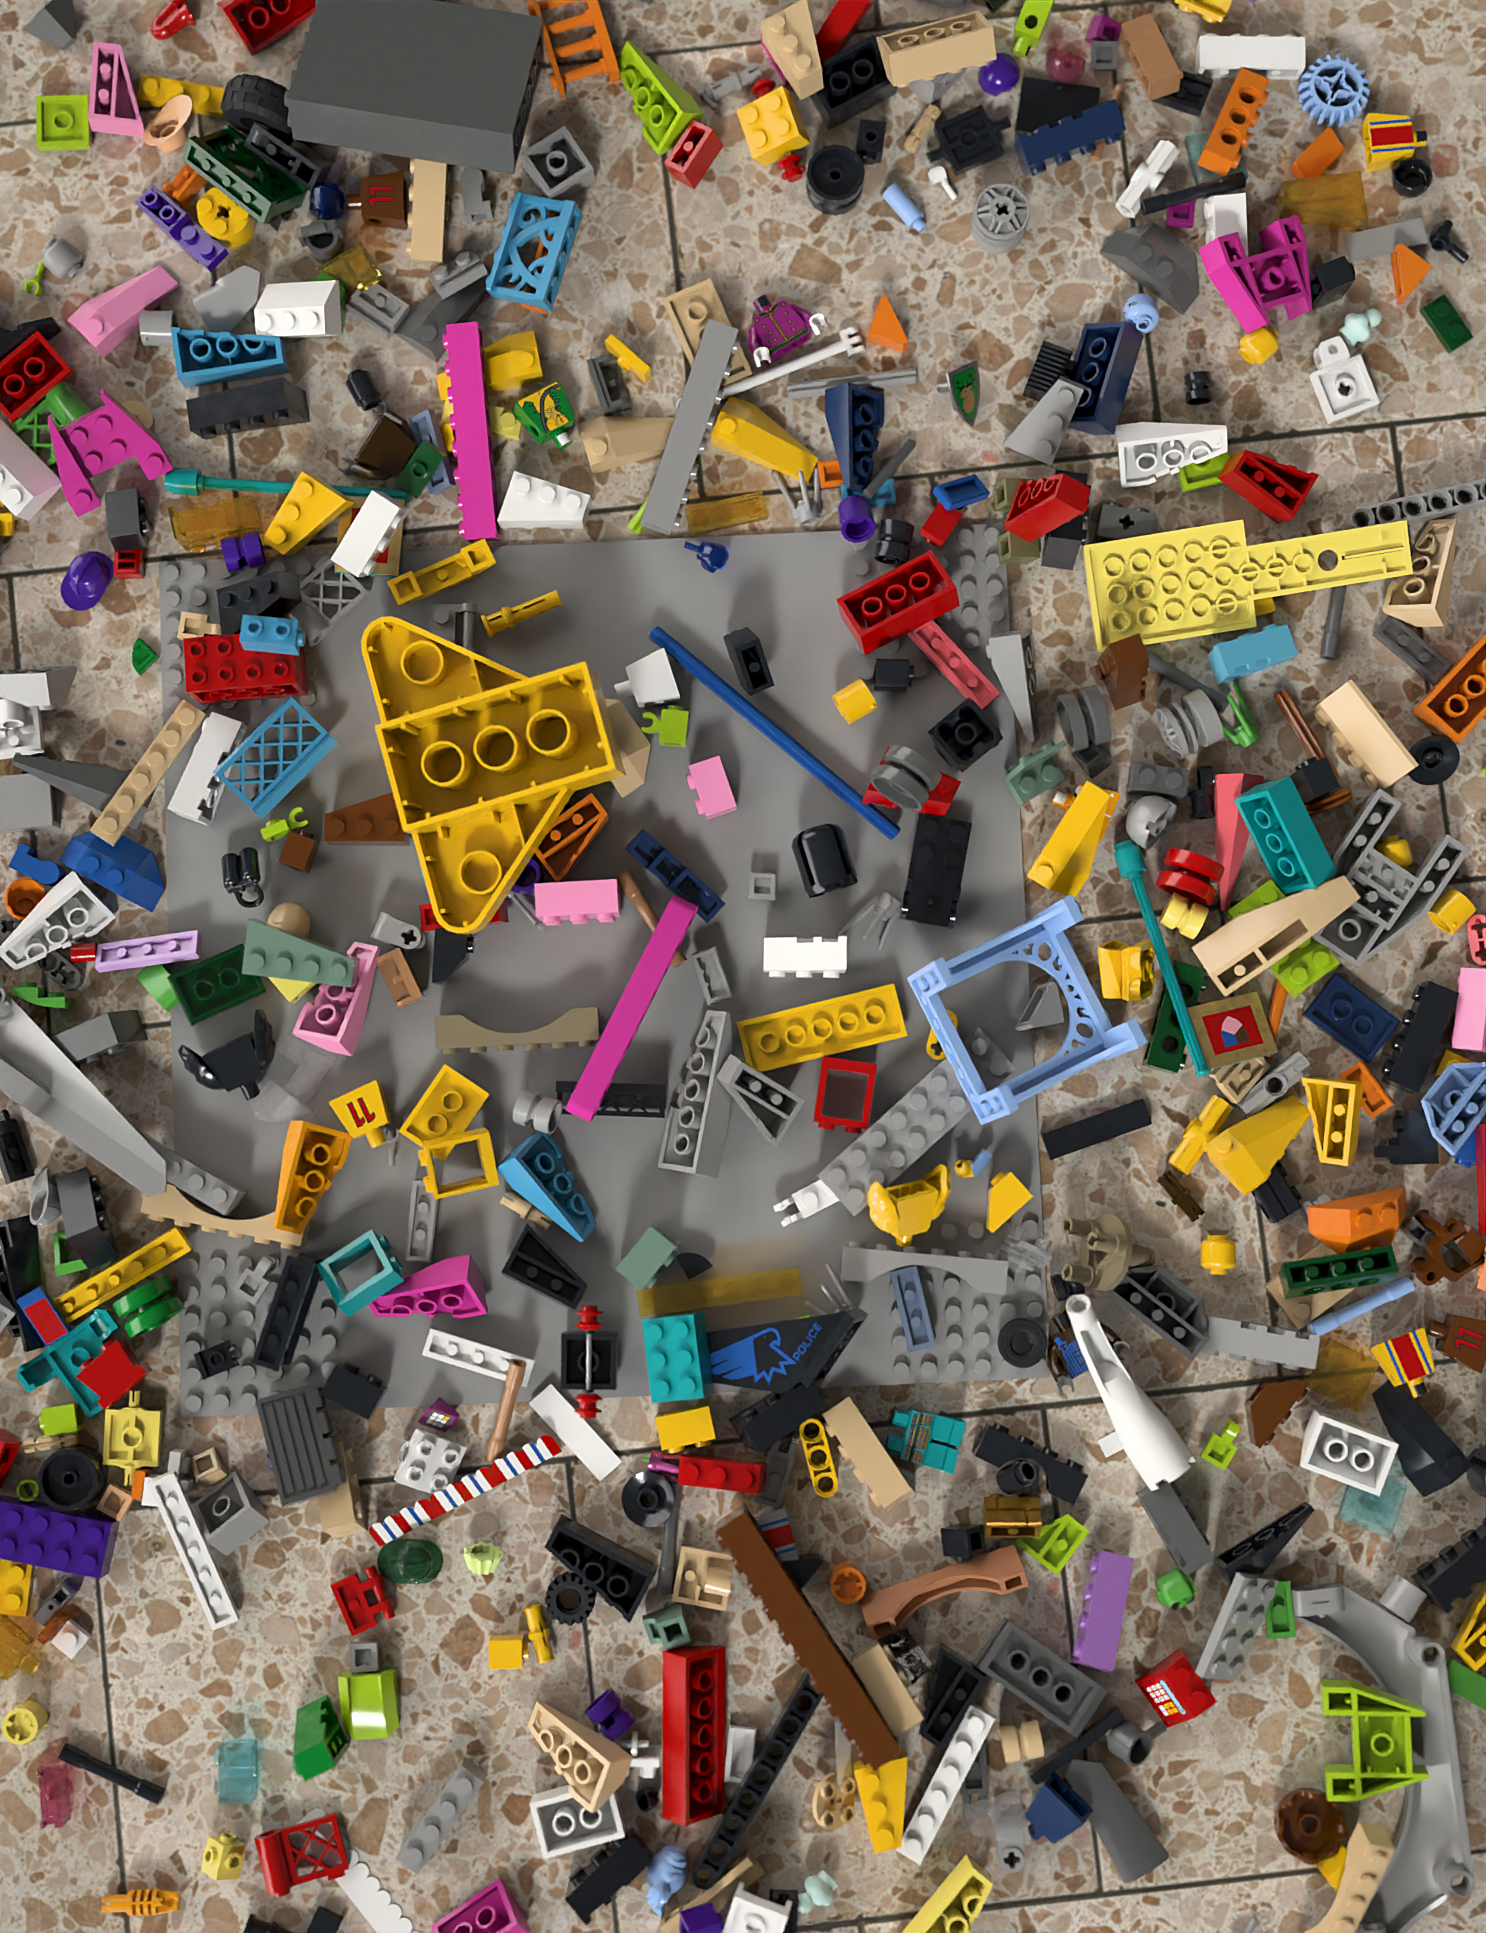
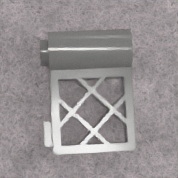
(310, 616)

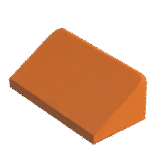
(1318, 155)

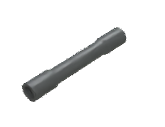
(1331, 636)
(1187, 682)
(666, 1570)

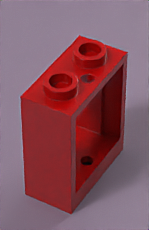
(846, 1066)

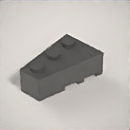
(101, 1037)
(1176, 1526)

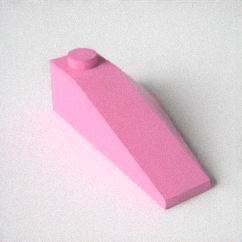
(116, 313)

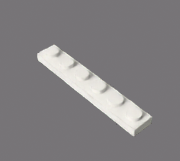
(193, 1549)
(946, 1783)

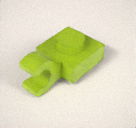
(280, 828)
(1219, 1448)

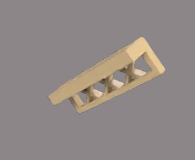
(741, 1869)

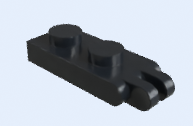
(13, 1153)

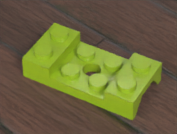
(1304, 963)

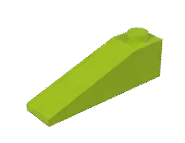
(658, 99)

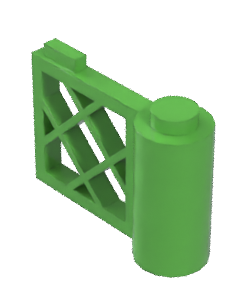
(65, 407)

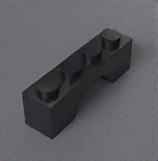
(999, 1447)

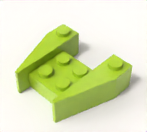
(1378, 1741)

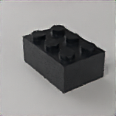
(852, 83)

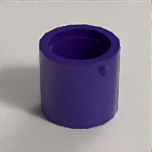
(856, 519)
(530, 875)

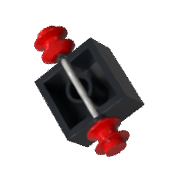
(589, 1360)

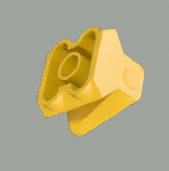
(1126, 970)

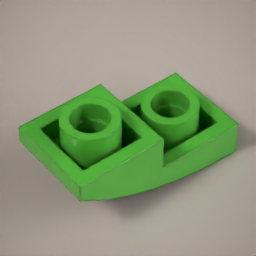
(155, 981)
(31, 993)
(1466, 1683)

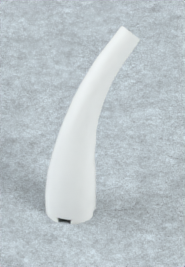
(1140, 1426)

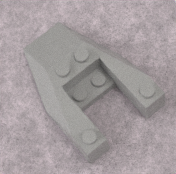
(1388, 894)

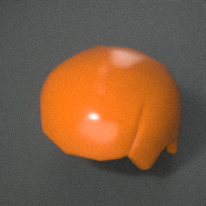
(23, 897)

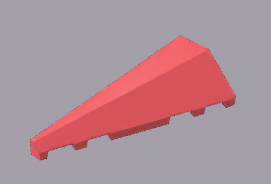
(1231, 830)

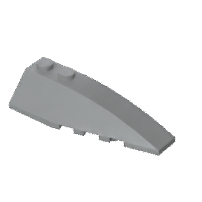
(700, 1118)

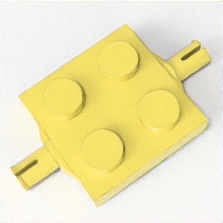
(132, 1437)

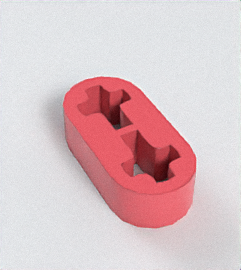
(1476, 938)

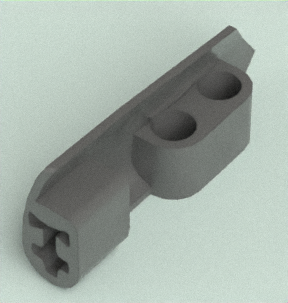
(1119, 1825)

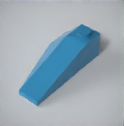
(542, 1179)

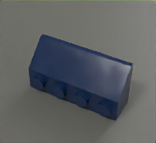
(1105, 368)

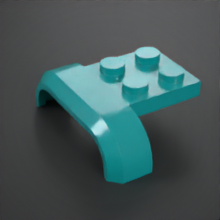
(67, 1356)

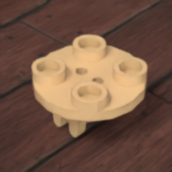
(833, 1803)

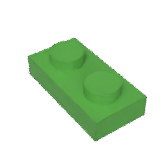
(1279, 1613)

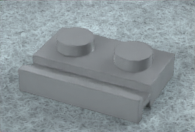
(457, 274)
(378, 309)

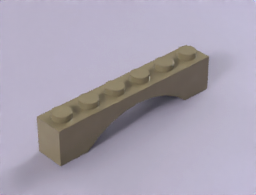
(459, 1032)

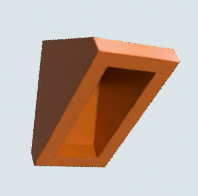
(1407, 271)
(886, 329)

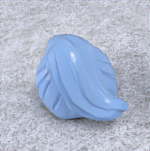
(665, 1876)

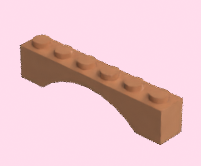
(992, 1572)

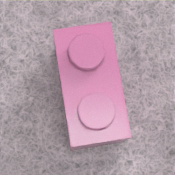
(712, 788)

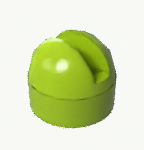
(22, 1493)

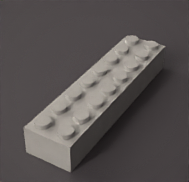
(911, 1125)

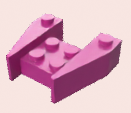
(1265, 279)
(99, 443)

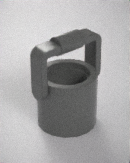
(322, 239)

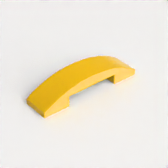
(443, 574)

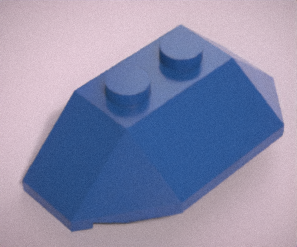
(123, 869)

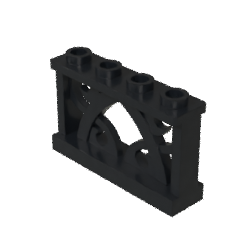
(287, 1312)

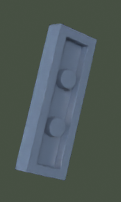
(426, 427)
(912, 1308)

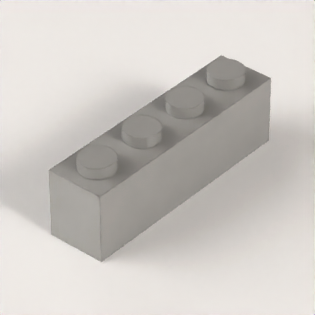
(441, 1816)

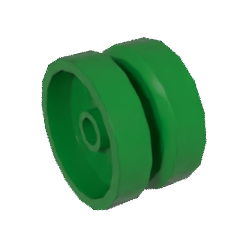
(149, 1308)

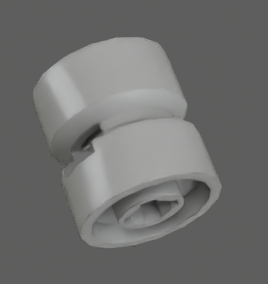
(539, 1112)

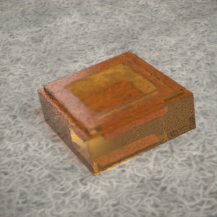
(52, 1628)

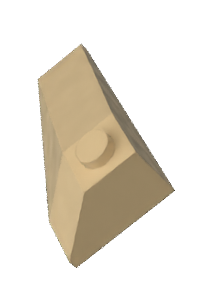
(623, 440)

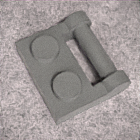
(444, 619)

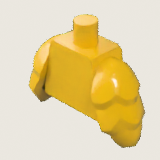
(911, 1205)

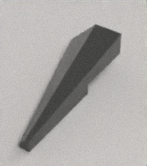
(84, 781)

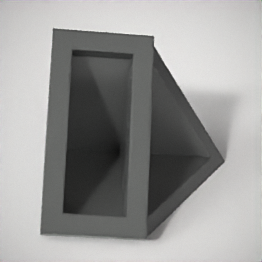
(54, 24)

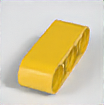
(822, 1469)

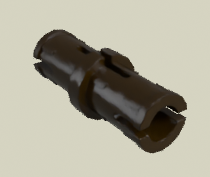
(1180, 1196)

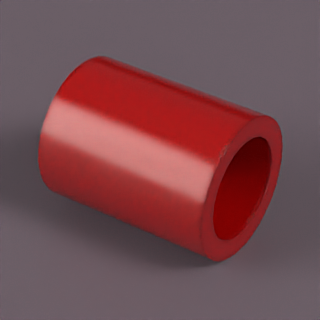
(83, 952)

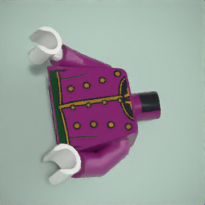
(780, 329)

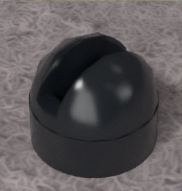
(647, 1799)

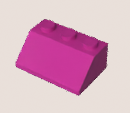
(486, 1912)

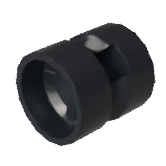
(895, 537)

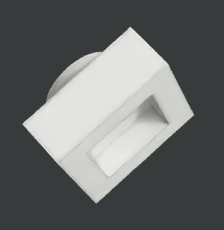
(71, 1638)

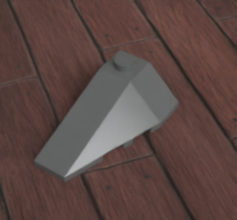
(428, 320)

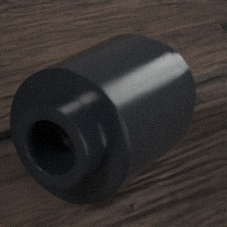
(363, 389)
(1016, 1476)

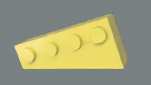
(955, 1901)

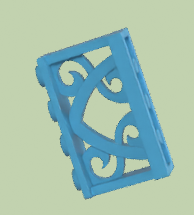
(517, 233)

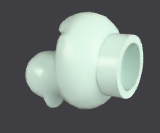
(1358, 326)
(818, 1890)

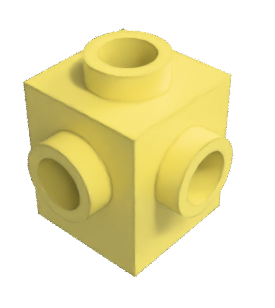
(224, 1857)

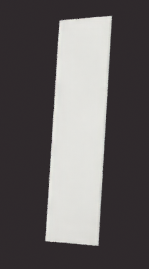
(575, 1432)

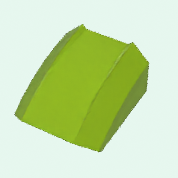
(369, 1703)

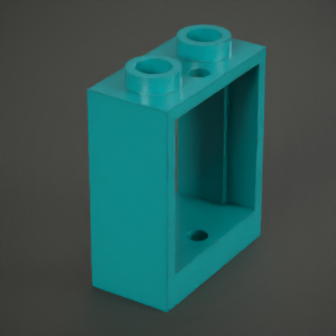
(371, 1289)

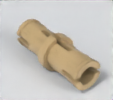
(525, 1209)

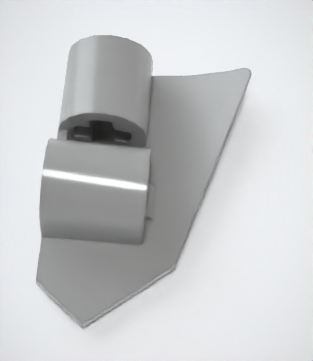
(229, 299)

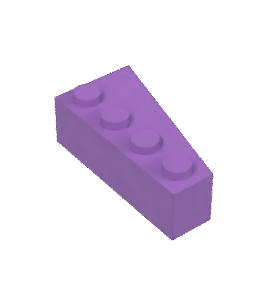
(1102, 1611)

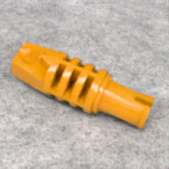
(143, 1902)

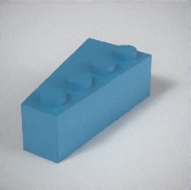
(225, 357)

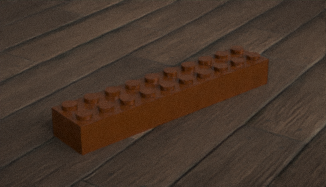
(809, 1637)

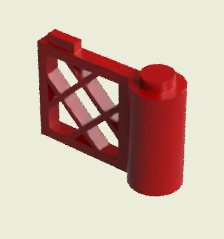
(278, 1859)

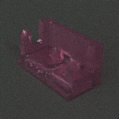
(54, 1794)

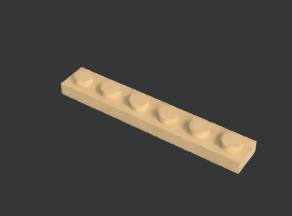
(148, 773)

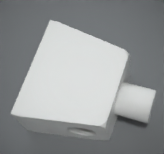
(650, 681)

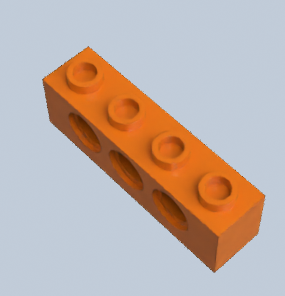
(1234, 121)

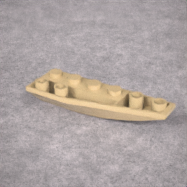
(1270, 932)

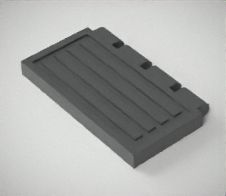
(297, 1445)

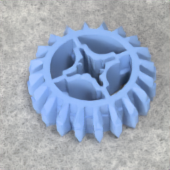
(1352, 96)

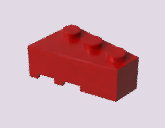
(938, 800)

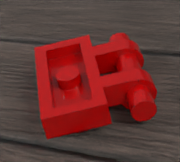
(355, 1604)

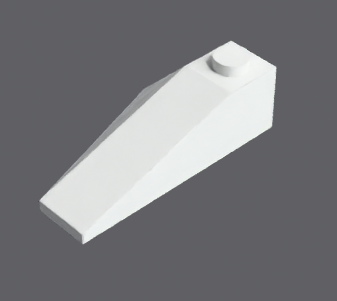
(60, 918)

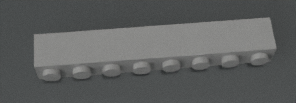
(689, 427)

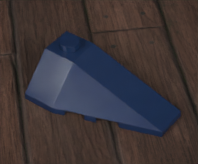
(853, 423)

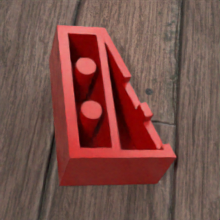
(1267, 484)

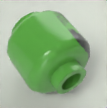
(1175, 1589)

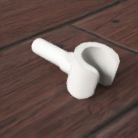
(939, 175)

